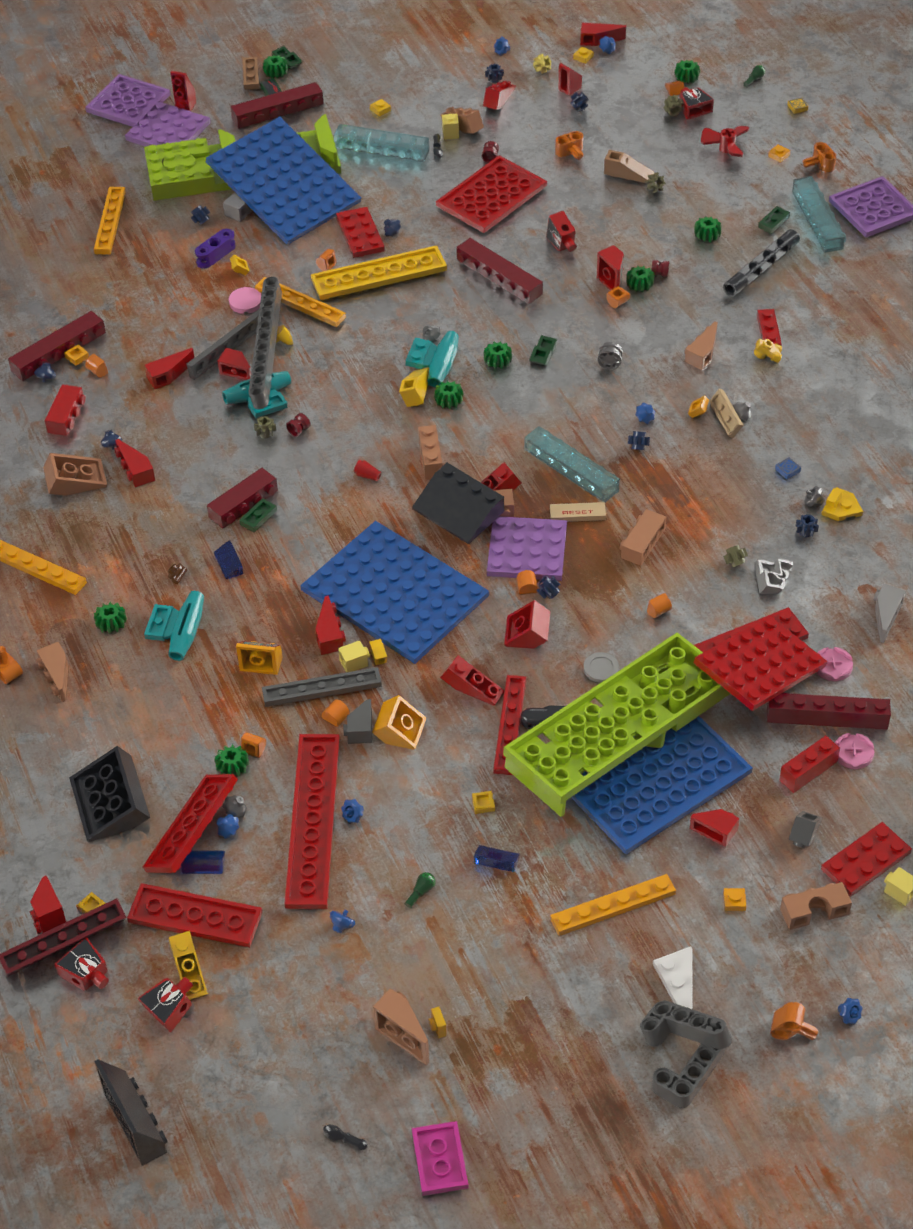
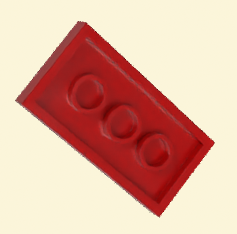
(360, 232)
(866, 858)

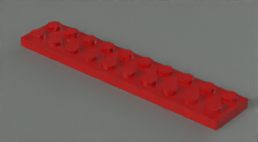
(312, 822)

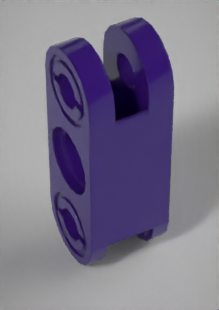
(215, 248)

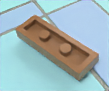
(250, 73)

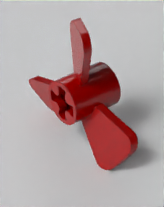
(726, 139)

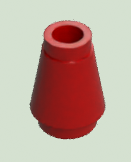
(366, 470)

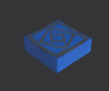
(788, 468)

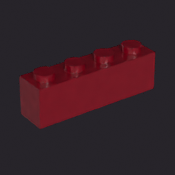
(242, 497)

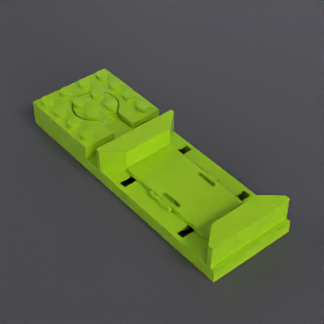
(182, 169)
(638, 708)

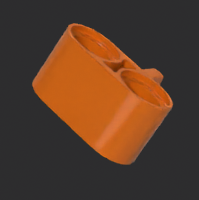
(570, 145)
(822, 156)
(8, 667)
(789, 1021)

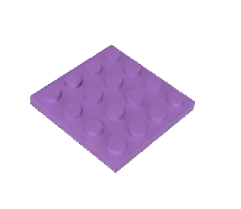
(127, 100)
(167, 125)
(873, 206)
(527, 545)

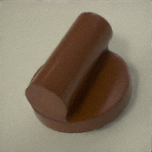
(176, 572)

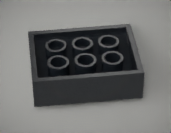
(459, 503)
(109, 795)
(131, 1112)

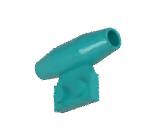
(437, 358)
(240, 393)
(176, 624)

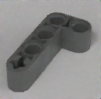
(685, 1022)
(683, 1082)

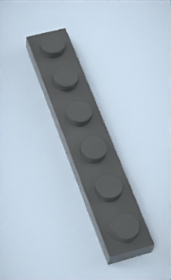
(231, 340)
(321, 686)

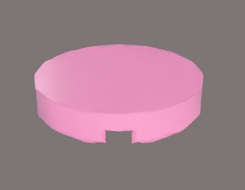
(245, 300)
(838, 665)
(855, 751)

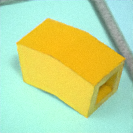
(378, 652)

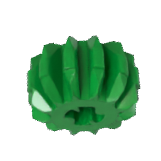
(275, 66)
(687, 71)
(707, 229)
(640, 278)
(497, 355)
(448, 394)
(110, 617)
(231, 760)

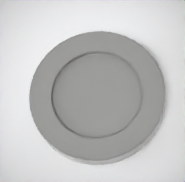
(600, 666)

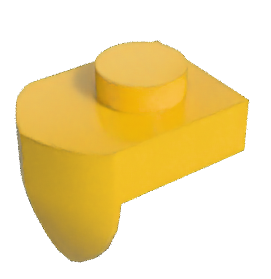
(284, 335)

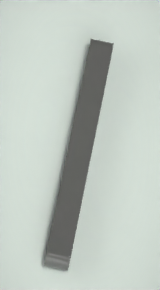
(265, 343)

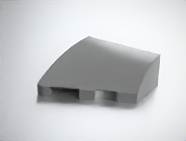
(772, 575)

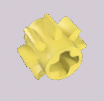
(542, 63)

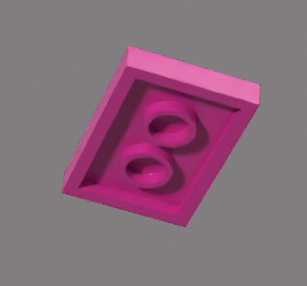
(439, 1158)

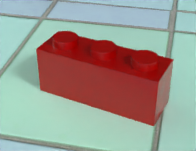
(64, 410)
(809, 764)

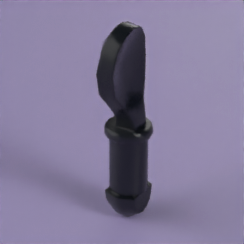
(437, 150)
(335, 1133)

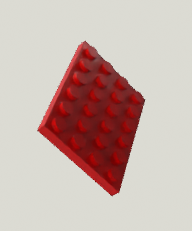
(491, 193)
(760, 662)

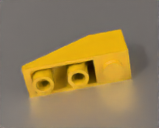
(414, 387)
(187, 963)

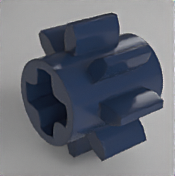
(494, 73)
(579, 101)
(200, 214)
(638, 440)
(807, 525)
(548, 587)

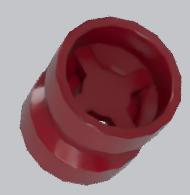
(490, 151)
(660, 268)
(297, 425)

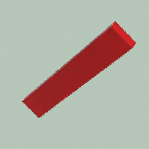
(510, 719)

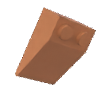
(73, 474)
(398, 1022)

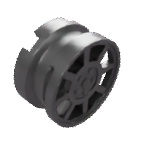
(610, 355)

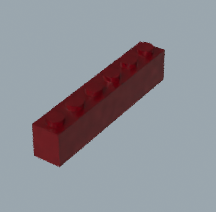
(277, 105)
(499, 270)
(53, 346)
(829, 711)
(61, 937)

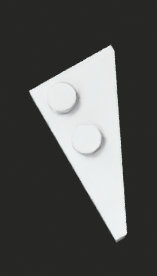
(676, 975)

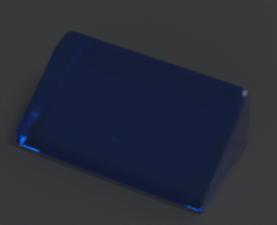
(228, 560)
(496, 858)
(203, 862)

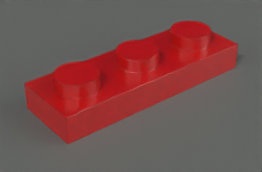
(768, 325)

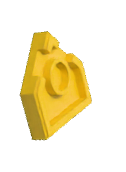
(841, 505)

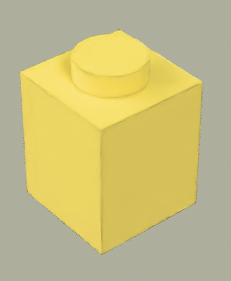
(450, 126)
(354, 656)
(899, 886)

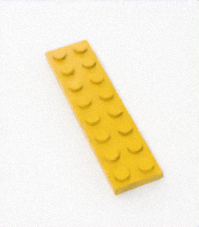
(378, 272)

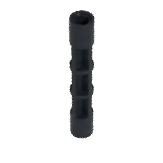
(761, 263)

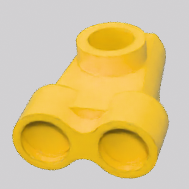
(766, 348)

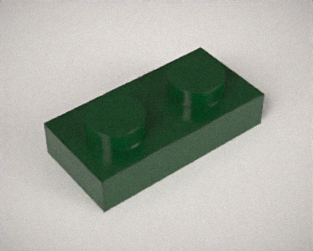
(774, 220)
(258, 515)

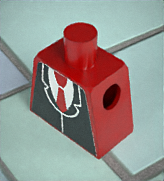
(695, 102)
(561, 232)
(83, 966)
(168, 1001)

